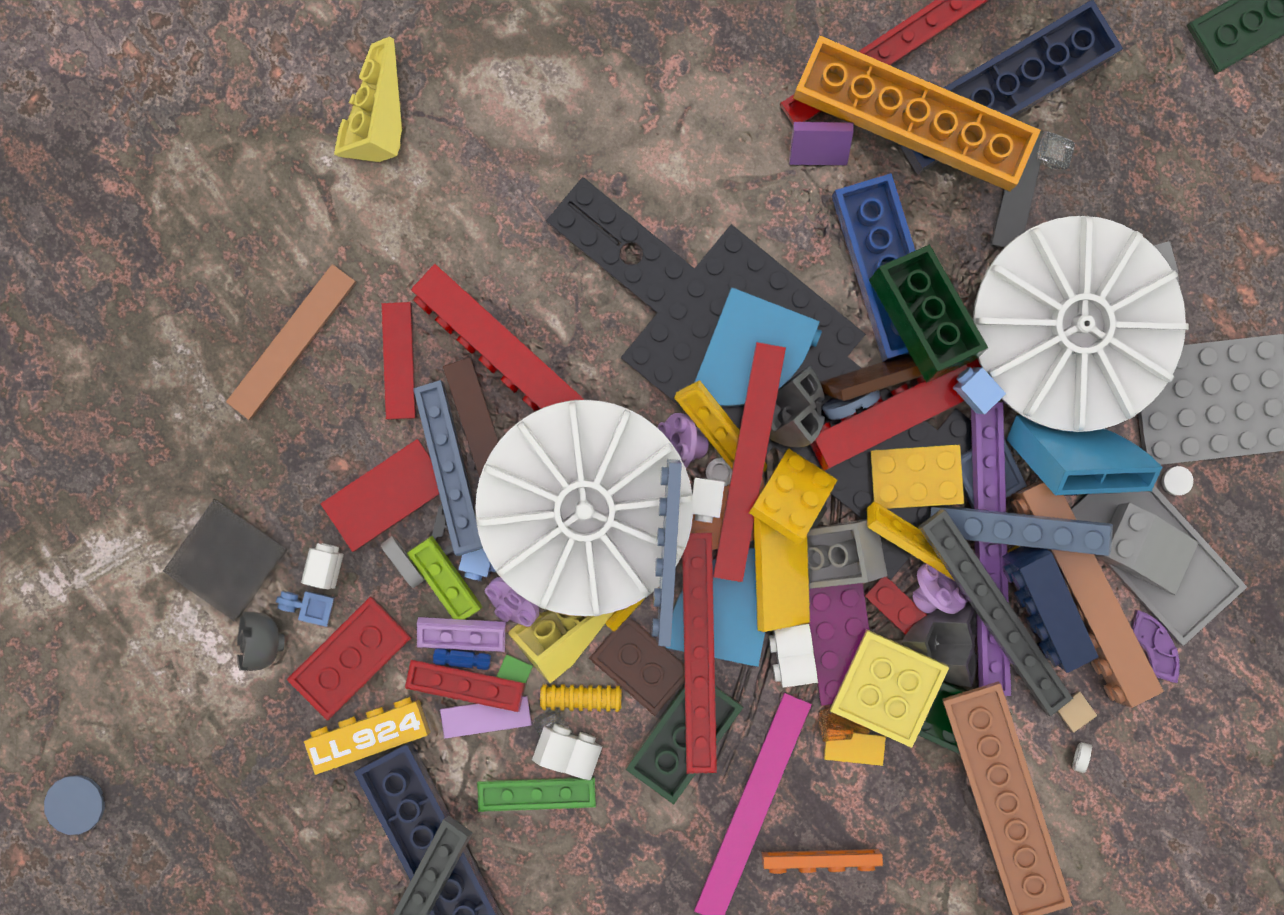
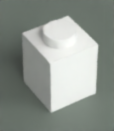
(707, 499)

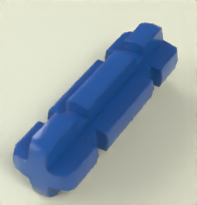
(462, 659)

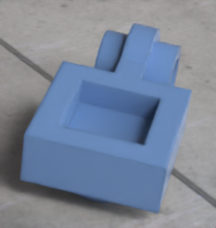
(313, 609)

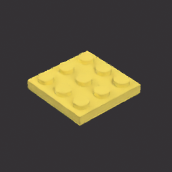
(889, 688)

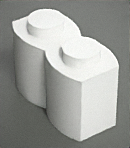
(322, 566)
(794, 656)
(567, 752)

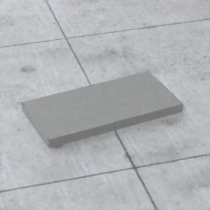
(1207, 583)

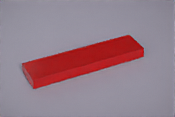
(398, 360)
(465, 685)

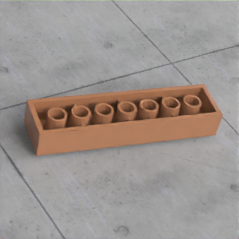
(1120, 657)

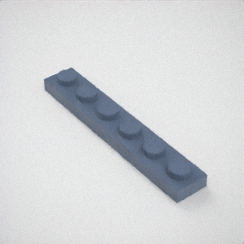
(448, 467)
(1031, 530)
(665, 566)

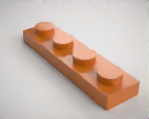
(832, 859)

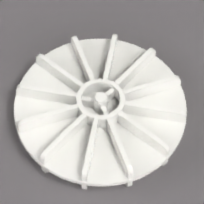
(1080, 323)
(576, 507)

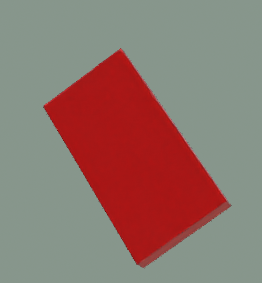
(383, 496)
(349, 658)

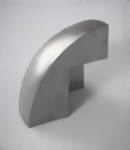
(798, 411)
(949, 641)

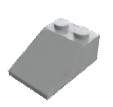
(1149, 548)
(844, 555)

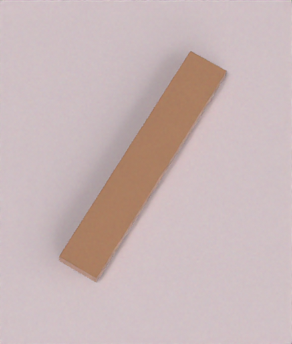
(291, 342)

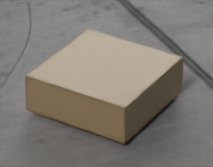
(1077, 712)

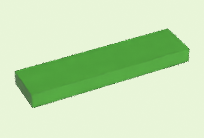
(536, 794)

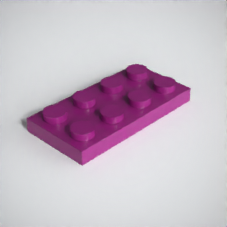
(836, 631)

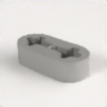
(402, 561)

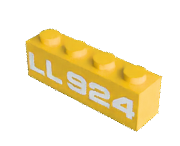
(367, 736)

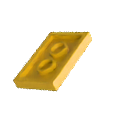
(917, 476)
(793, 496)

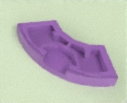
(1156, 646)

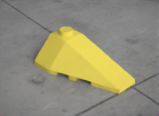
(375, 118)
(556, 640)

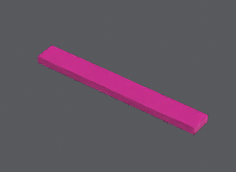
(753, 806)

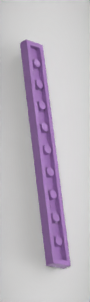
(990, 495)

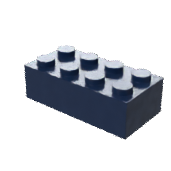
(1049, 607)

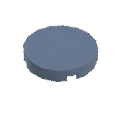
(839, 409)
(74, 805)

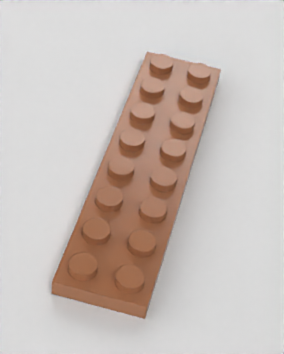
(1007, 801)

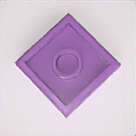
(821, 143)

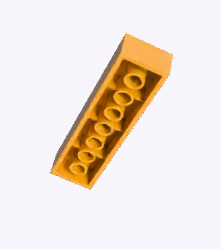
(916, 114)

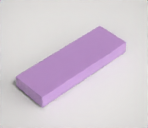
(461, 634)
(481, 718)

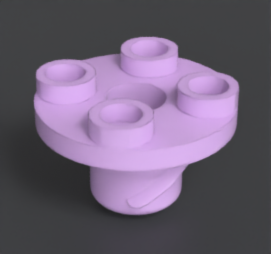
(685, 437)
(937, 592)
(510, 604)

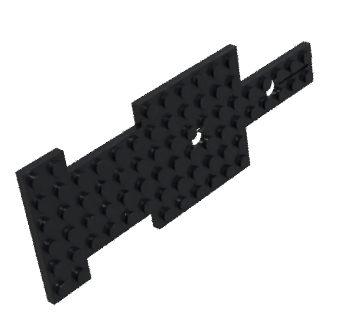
(688, 311)

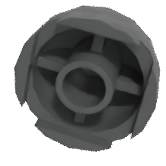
(258, 641)

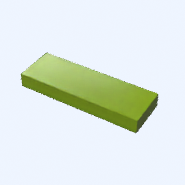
(444, 579)

